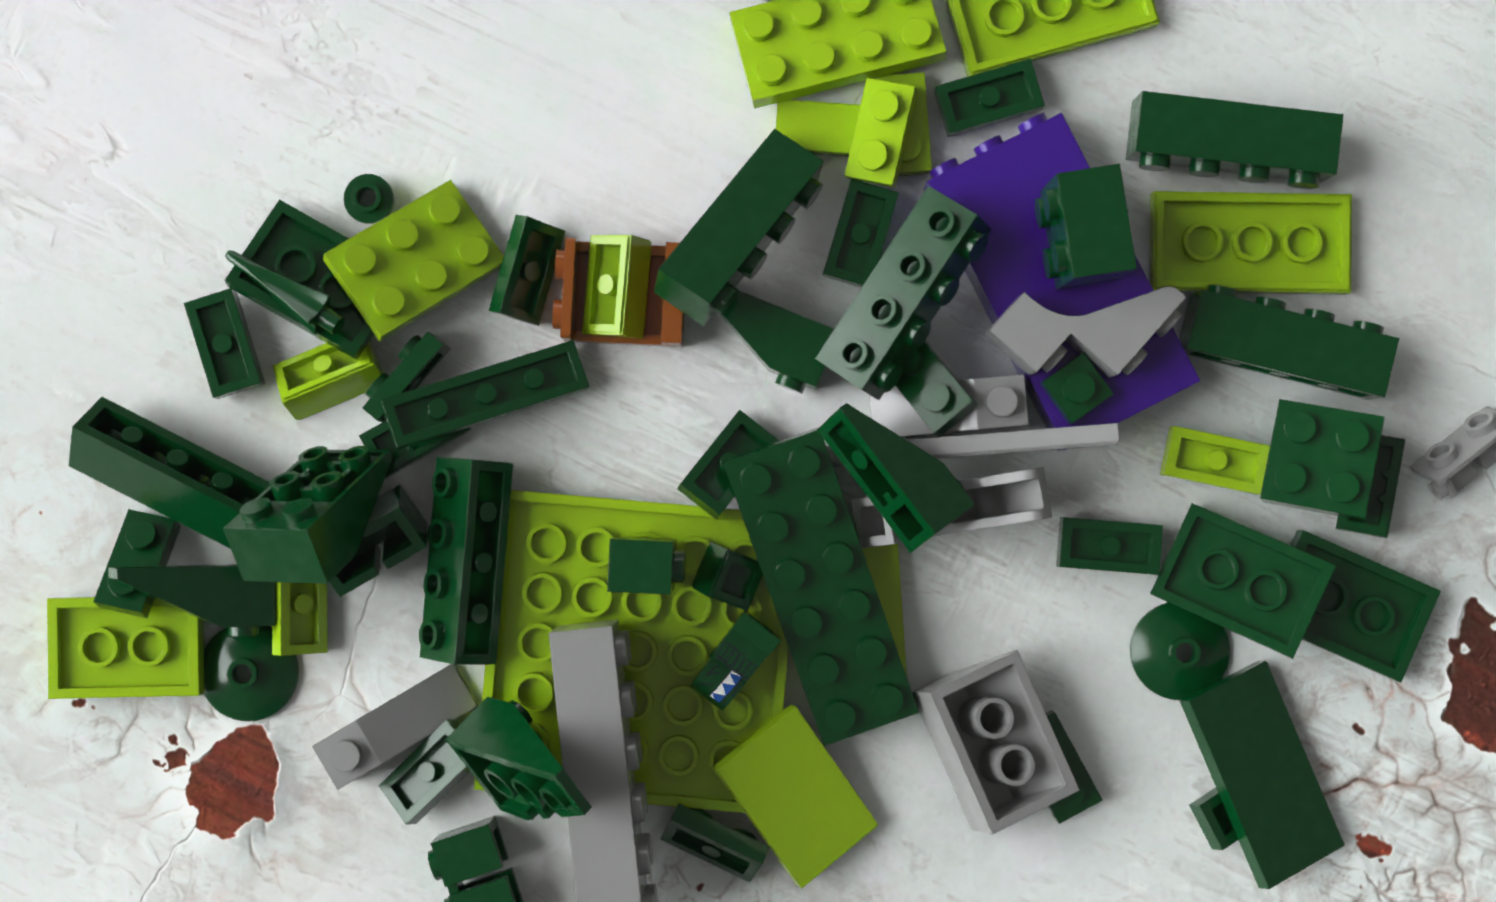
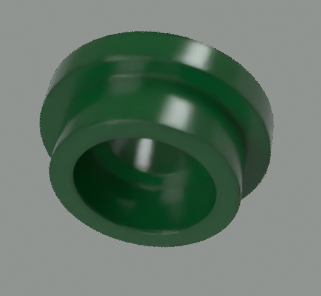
(382, 206)

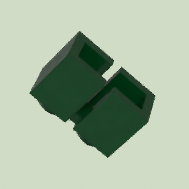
(395, 523)
(645, 565)
(470, 853)

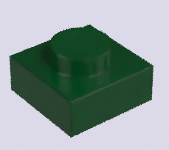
(1076, 388)
(1214, 820)

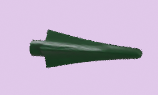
(304, 303)

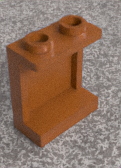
(662, 322)

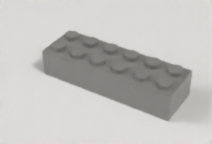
(601, 760)

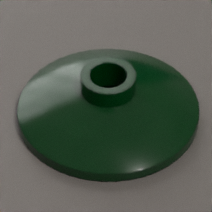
(1155, 647)
(271, 681)

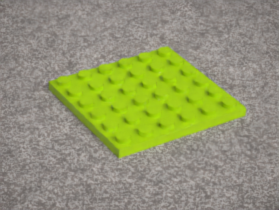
(561, 578)

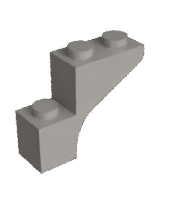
(1108, 337)
(997, 499)

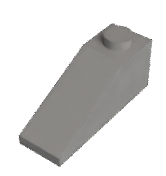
(999, 406)
(394, 726)

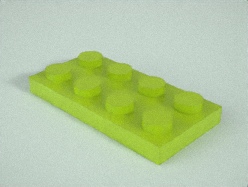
(828, 44)

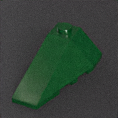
(515, 763)

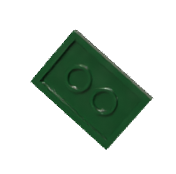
(295, 248)
(1243, 580)
(1367, 610)

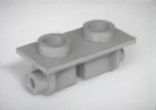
(1450, 461)

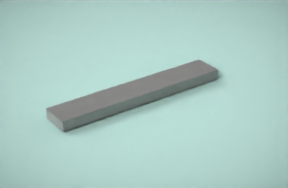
(1014, 441)

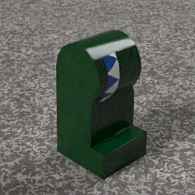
(735, 660)

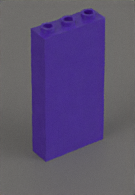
(1002, 191)

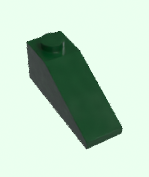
(780, 340)
(900, 479)
(206, 592)

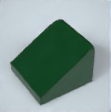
(728, 576)

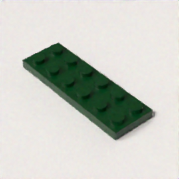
(821, 586)

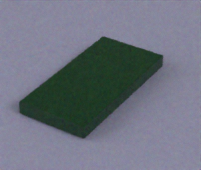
(1262, 774)

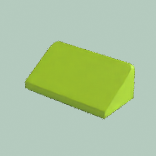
(617, 286)
(324, 378)

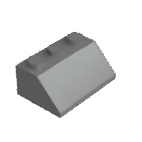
(995, 742)

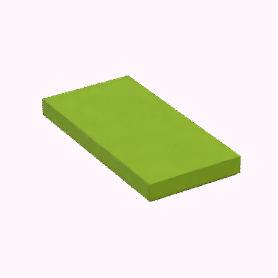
(1016, 30)
(1251, 242)

